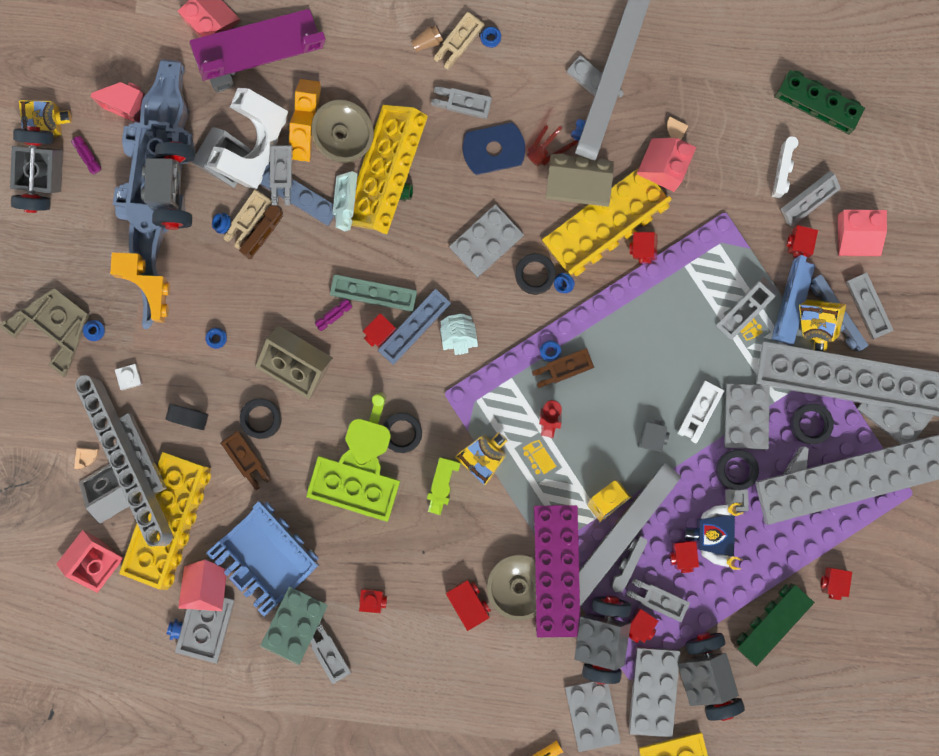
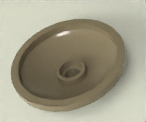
(350, 122)
(502, 592)

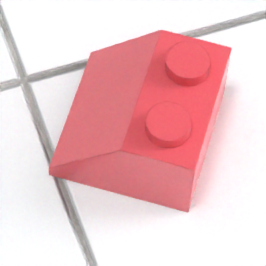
(208, 16)
(121, 100)
(666, 162)
(861, 232)
(89, 561)

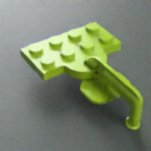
(350, 481)

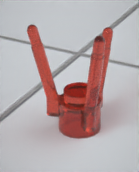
(538, 153)

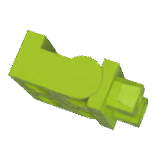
(441, 484)

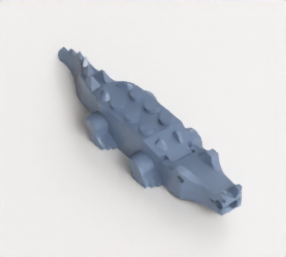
(161, 121)

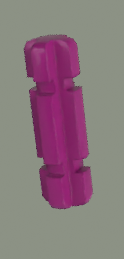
(86, 155)
(333, 314)

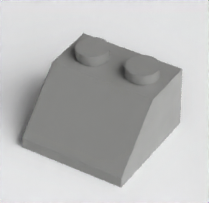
(219, 138)
(103, 494)

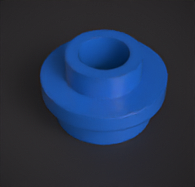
(490, 31)
(221, 223)
(559, 283)
(99, 333)
(211, 333)
(557, 351)
(174, 629)

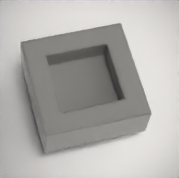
(734, 496)

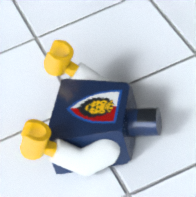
(716, 535)

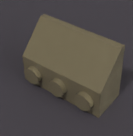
(579, 180)
(293, 362)

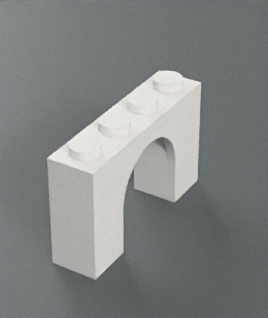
(268, 123)

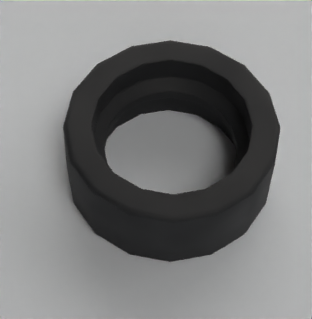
(535, 290)
(186, 416)
(277, 419)
(828, 423)
(417, 428)
(753, 465)

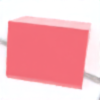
(203, 587)

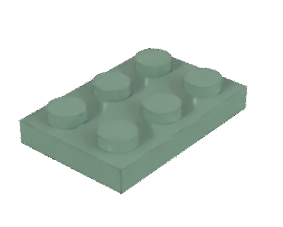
(293, 626)

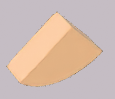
(676, 128)
(85, 457)

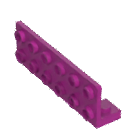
(256, 44)
(557, 571)

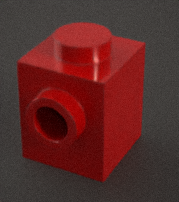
(802, 241)
(644, 247)
(378, 331)
(684, 556)
(836, 583)
(372, 600)
(642, 626)

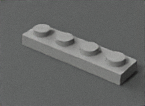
(143, 453)

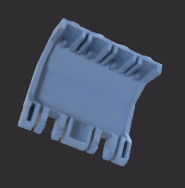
(266, 555)

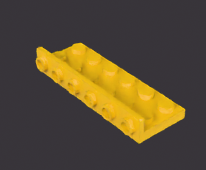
(387, 166)
(601, 227)
(179, 504)

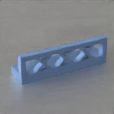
(794, 294)

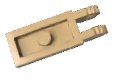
(460, 39)
(248, 217)

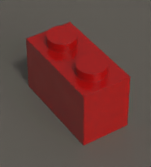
(468, 605)

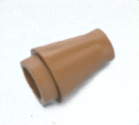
(427, 39)

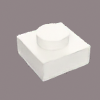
(128, 377)

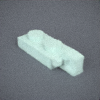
(344, 200)

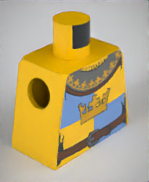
(43, 115)
(821, 321)
(483, 457)
(608, 500)

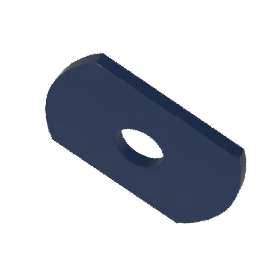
(507, 136)

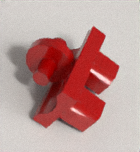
(550, 418)

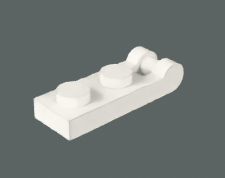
(784, 167)
(700, 411)

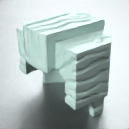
(458, 333)

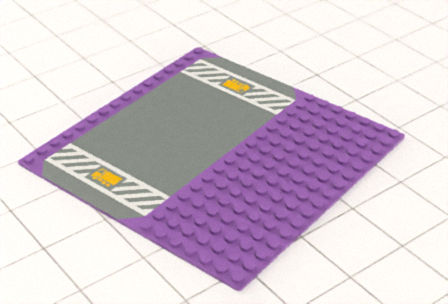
(651, 353)

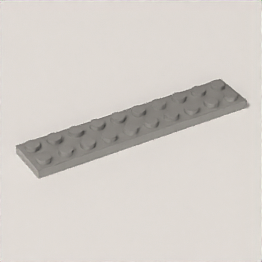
(849, 378)
(849, 480)

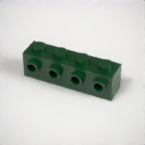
(820, 102)
(773, 624)

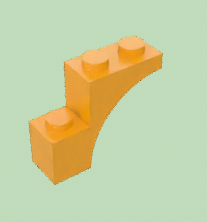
(306, 105)
(130, 267)

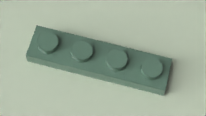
(373, 293)

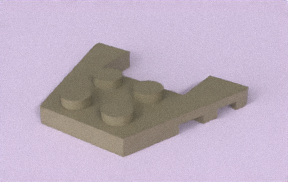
(56, 318)

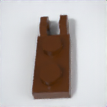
(261, 232)
(565, 367)
(244, 458)

